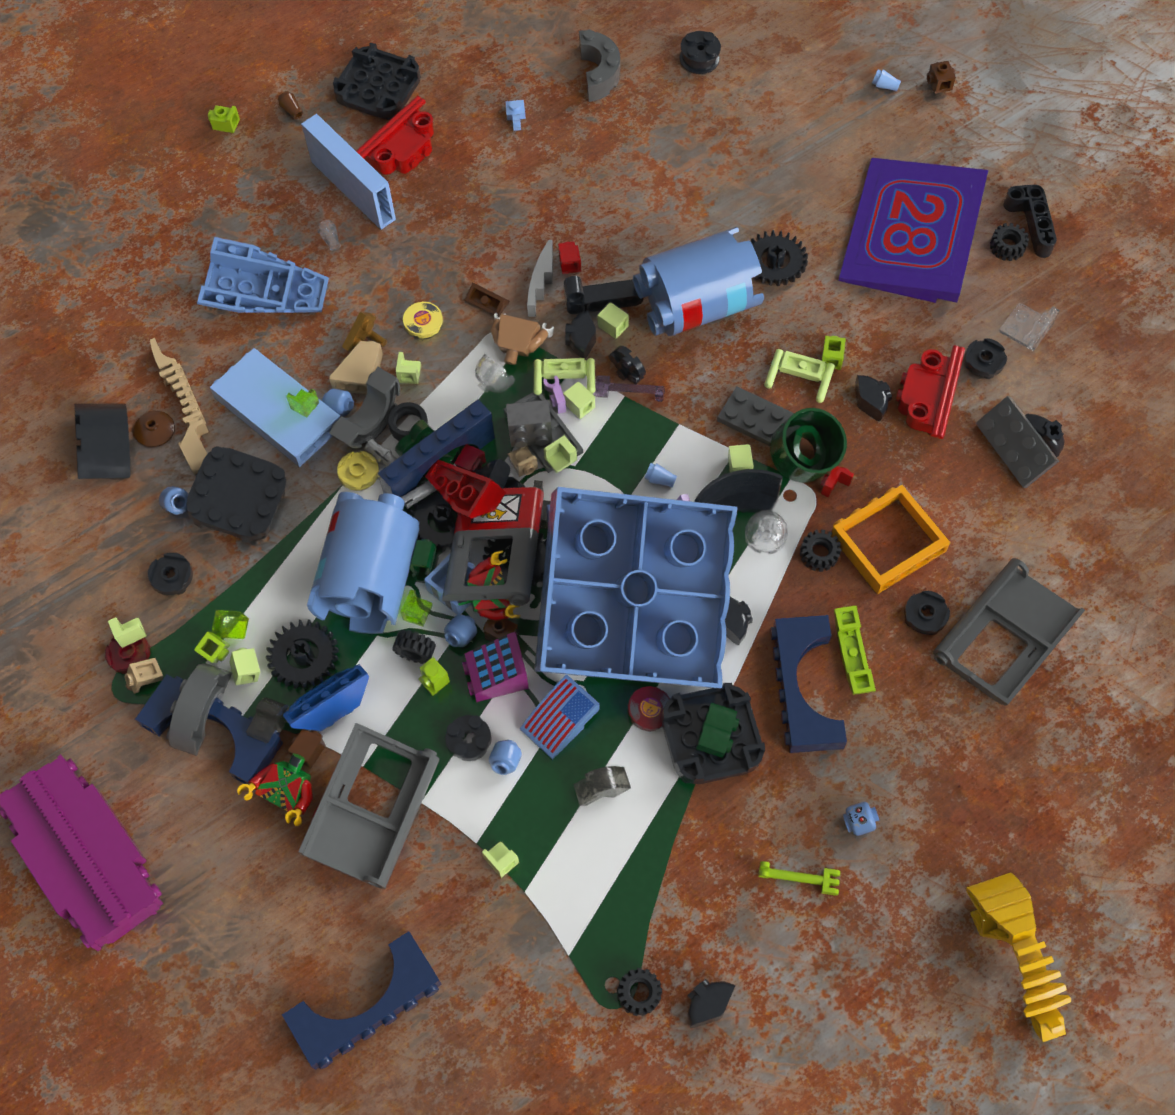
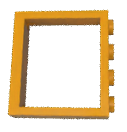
(881, 583)

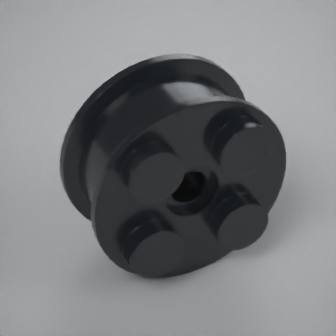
(700, 52)

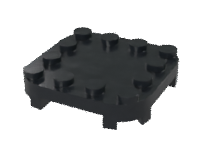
(377, 82)
(236, 494)
(682, 726)

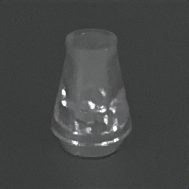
(328, 232)

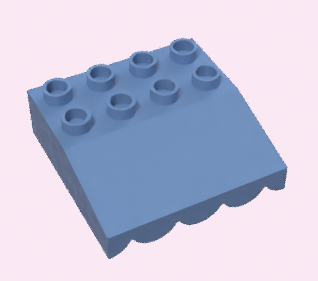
(635, 588)

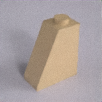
(356, 367)

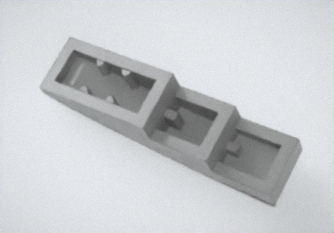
(541, 275)

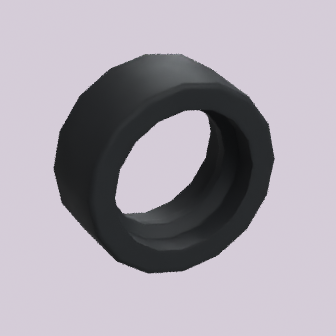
(401, 410)

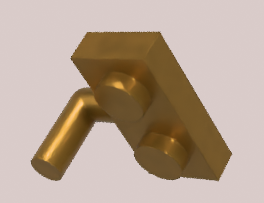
(360, 330)

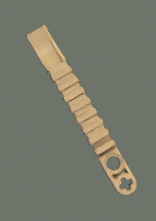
(174, 375)

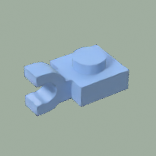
(515, 111)

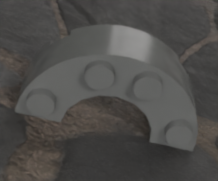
(605, 53)
(374, 412)
(193, 706)

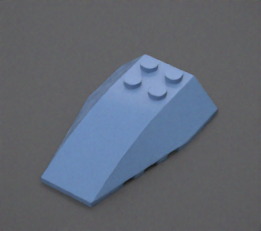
(258, 282)

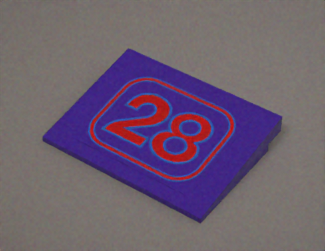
(914, 229)

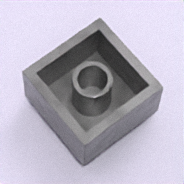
(529, 423)

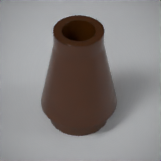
(289, 104)

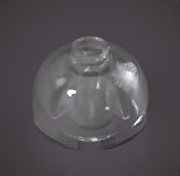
(492, 376)
(766, 532)

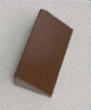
(486, 299)

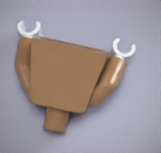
(518, 336)

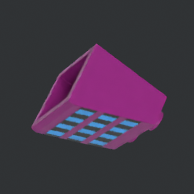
(496, 668)

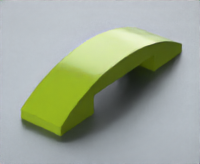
(852, 650)

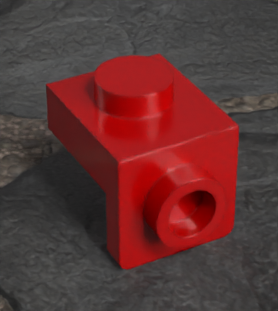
(838, 474)

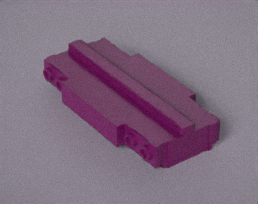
(79, 853)

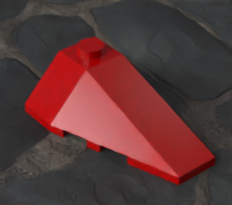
(464, 490)

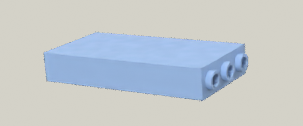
(349, 171)
(257, 395)

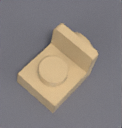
(523, 461)
(143, 673)

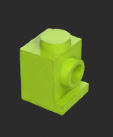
(224, 118)
(834, 351)
(433, 676)

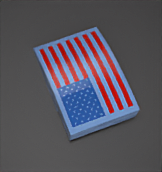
(560, 716)

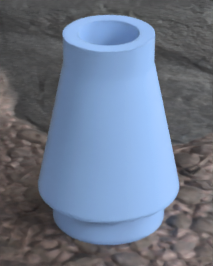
(885, 80)
(659, 475)

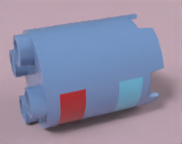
(698, 282)
(364, 562)

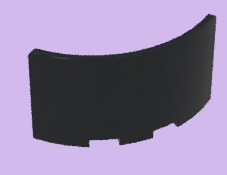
(103, 441)
(746, 489)

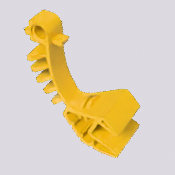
(1007, 915)

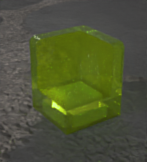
(303, 402)
(415, 609)
(230, 624)

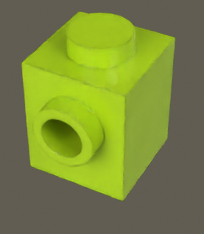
(212, 648)

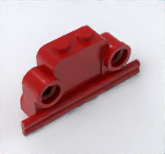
(401, 141)
(930, 391)

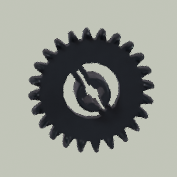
(779, 245)
(437, 507)
(504, 544)
(296, 639)

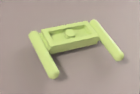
(802, 367)
(564, 369)

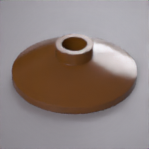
(156, 435)

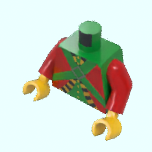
(489, 574)
(284, 786)

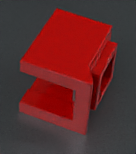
(569, 257)

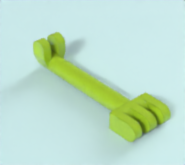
(825, 880)

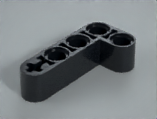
(1034, 204)
(598, 296)

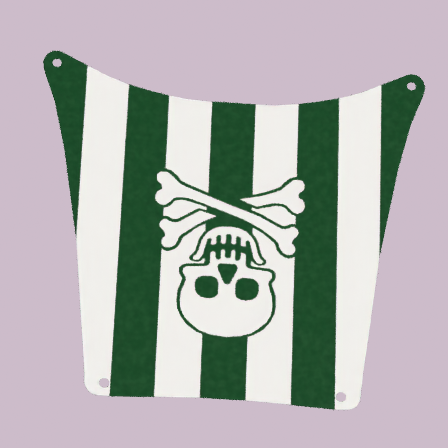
(582, 866)

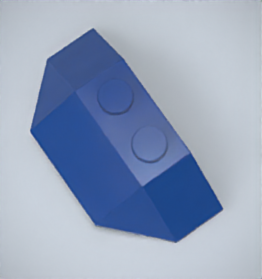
(329, 700)

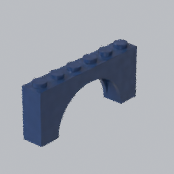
(469, 426)
(805, 727)
(250, 753)
(325, 1037)

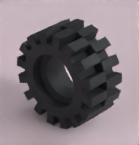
(1012, 233)
(821, 539)
(413, 646)
(652, 984)

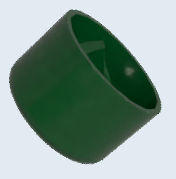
(821, 431)

